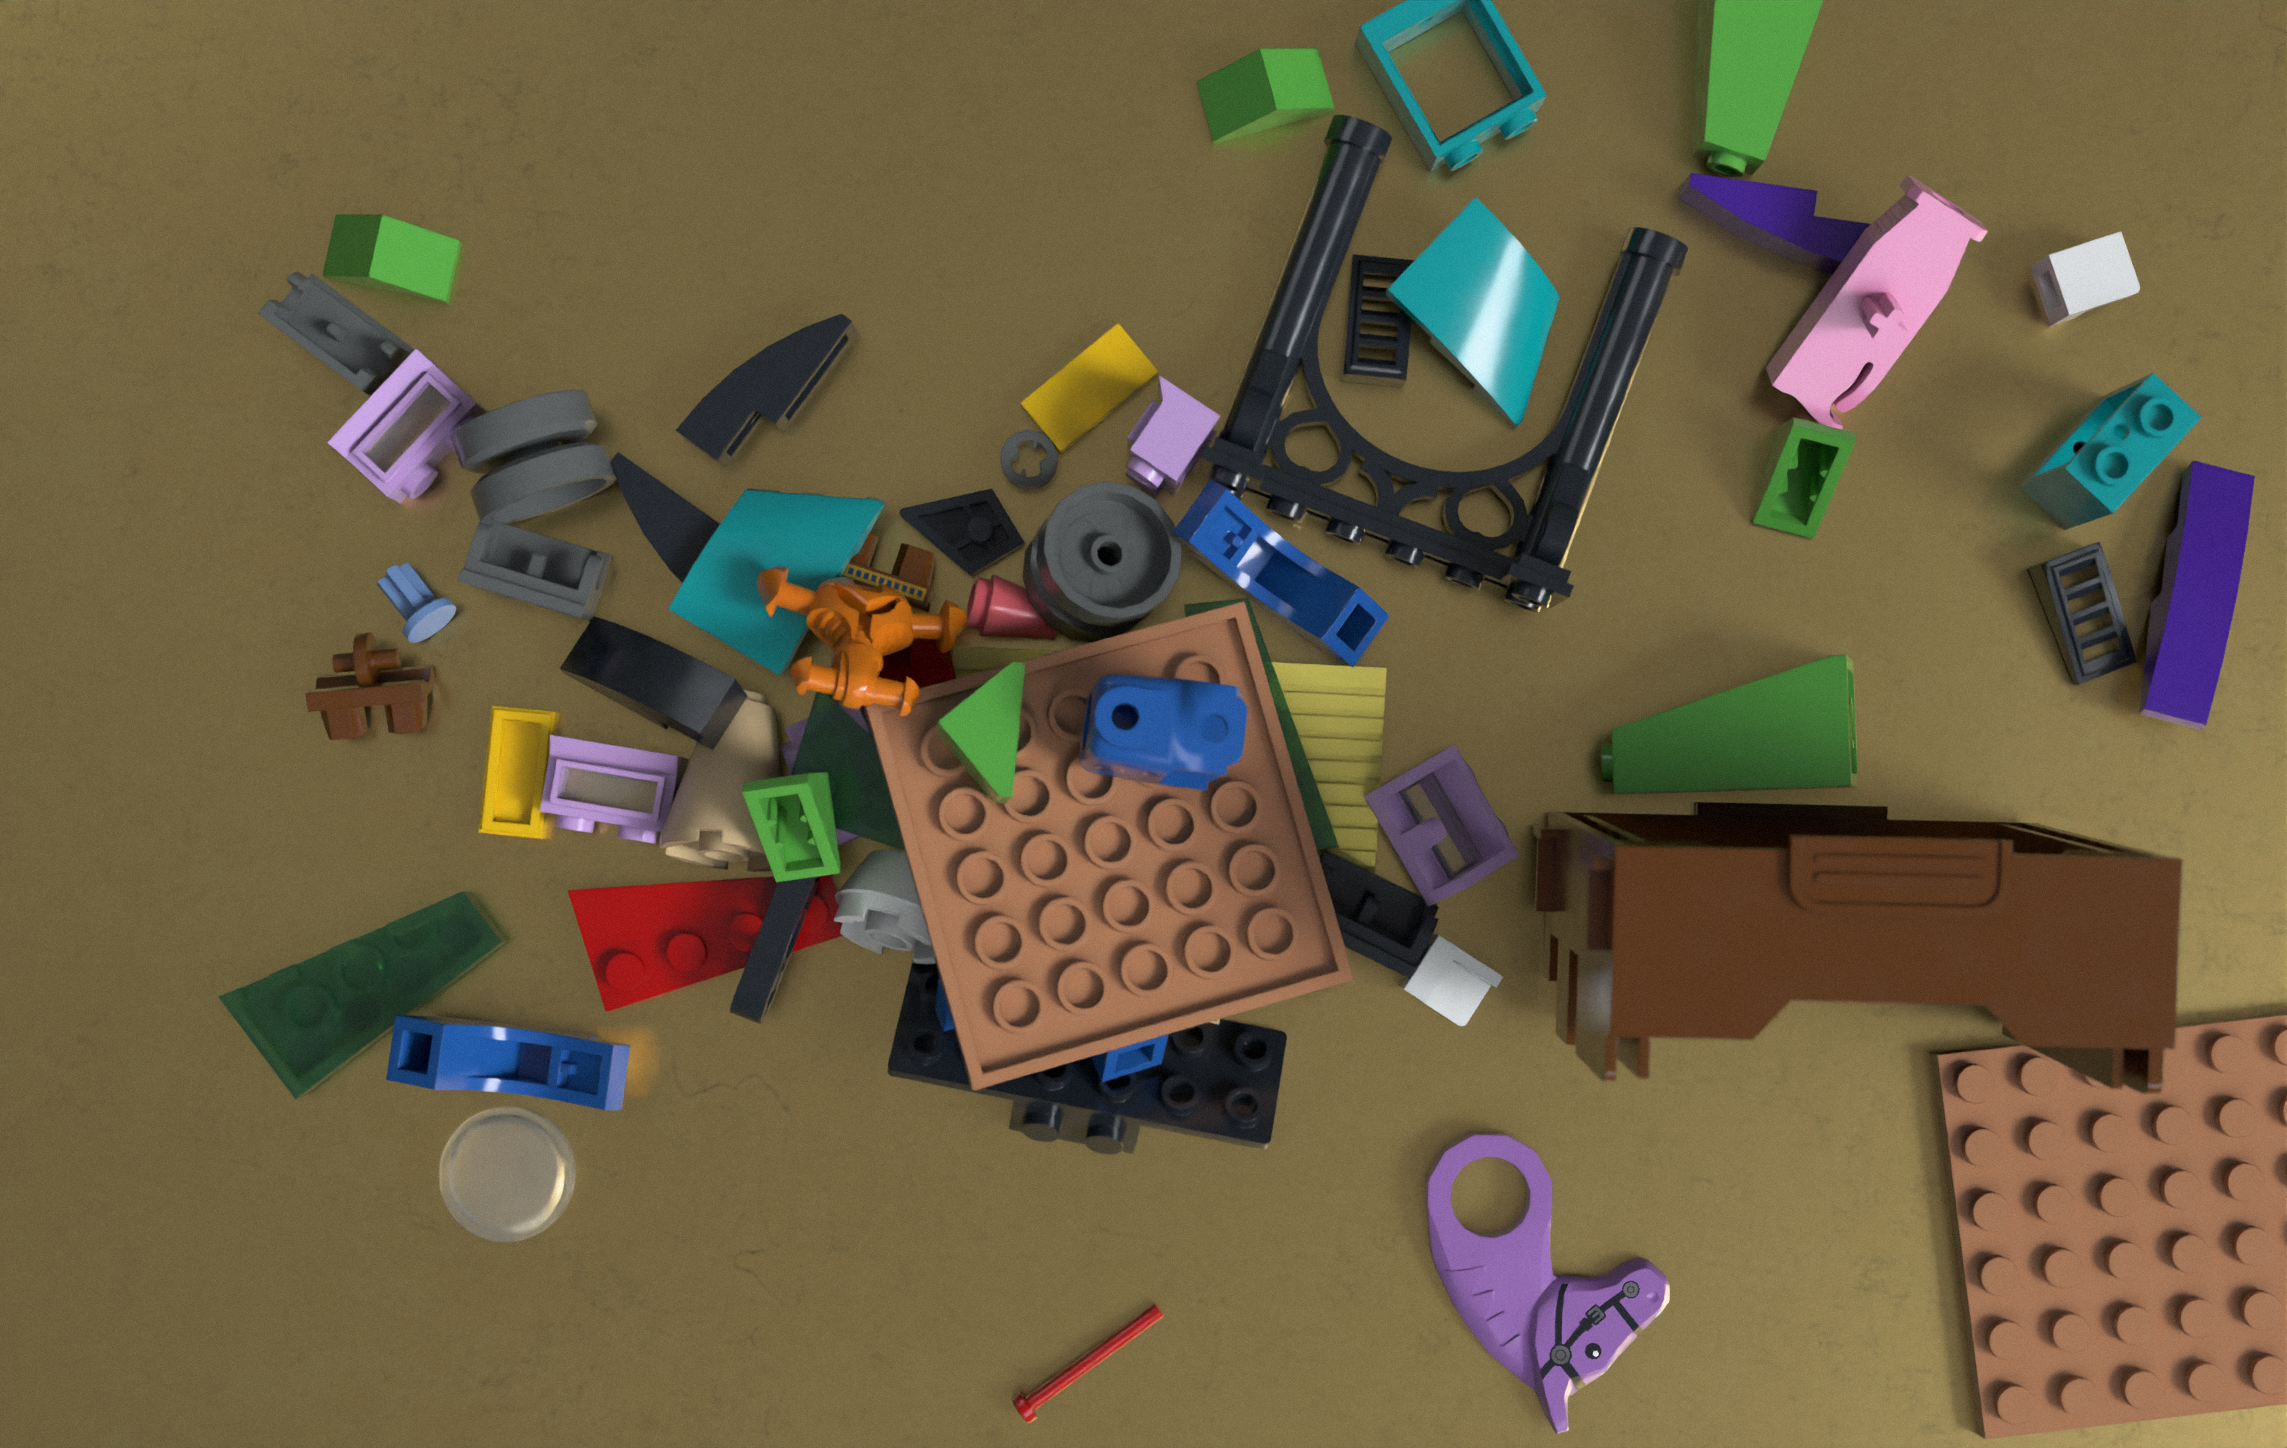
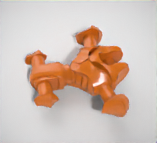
(860, 629)

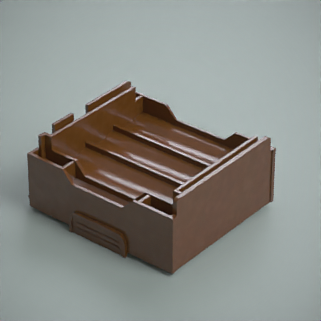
(1763, 904)

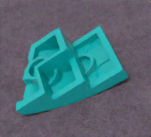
(1482, 307)
(762, 531)

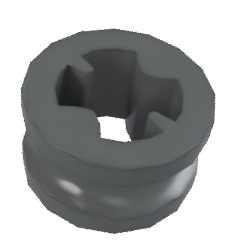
(1011, 454)

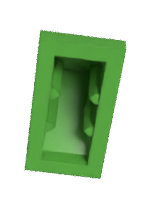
(1264, 92)
(392, 256)
(1801, 475)
(986, 732)
(795, 824)

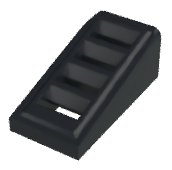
(1367, 369)
(2063, 622)

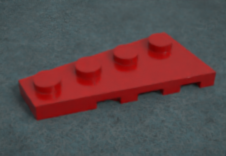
(683, 933)

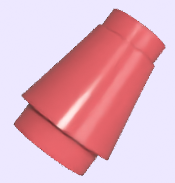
(1004, 610)

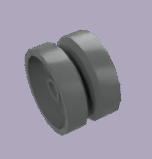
(533, 456)
(1101, 562)

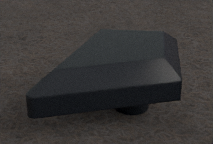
(967, 528)

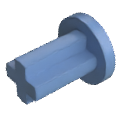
(415, 603)

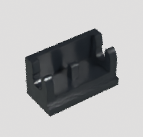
(1378, 915)

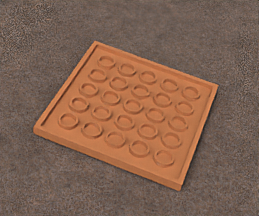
(1103, 899)
(2117, 1238)

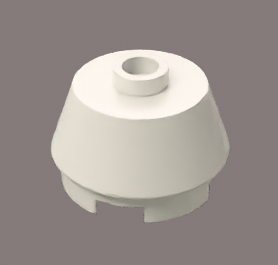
(883, 908)

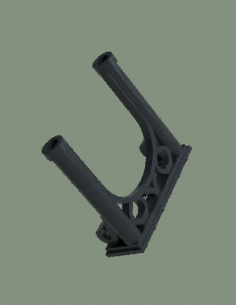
(1575, 444)

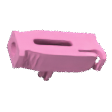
(1874, 303)

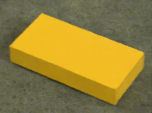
(1089, 388)
(516, 772)

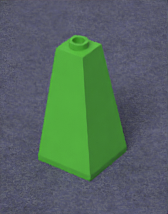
(1744, 76)
(1754, 737)

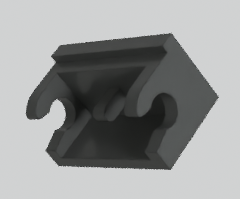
(337, 332)
(536, 569)

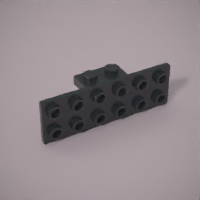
(1210, 1084)

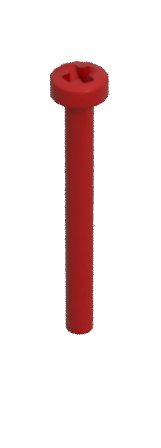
(1027, 1405)

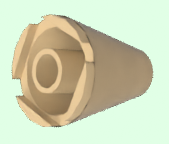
(709, 813)

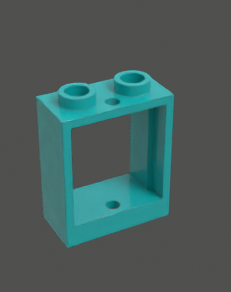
(1416, 17)
(2122, 445)

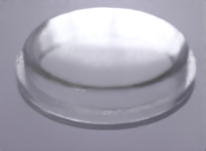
(506, 1174)

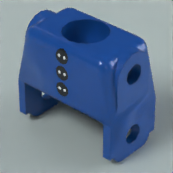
(1162, 730)

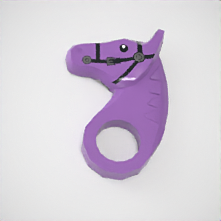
(1537, 1324)

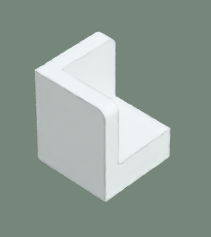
(2085, 277)
(1450, 980)

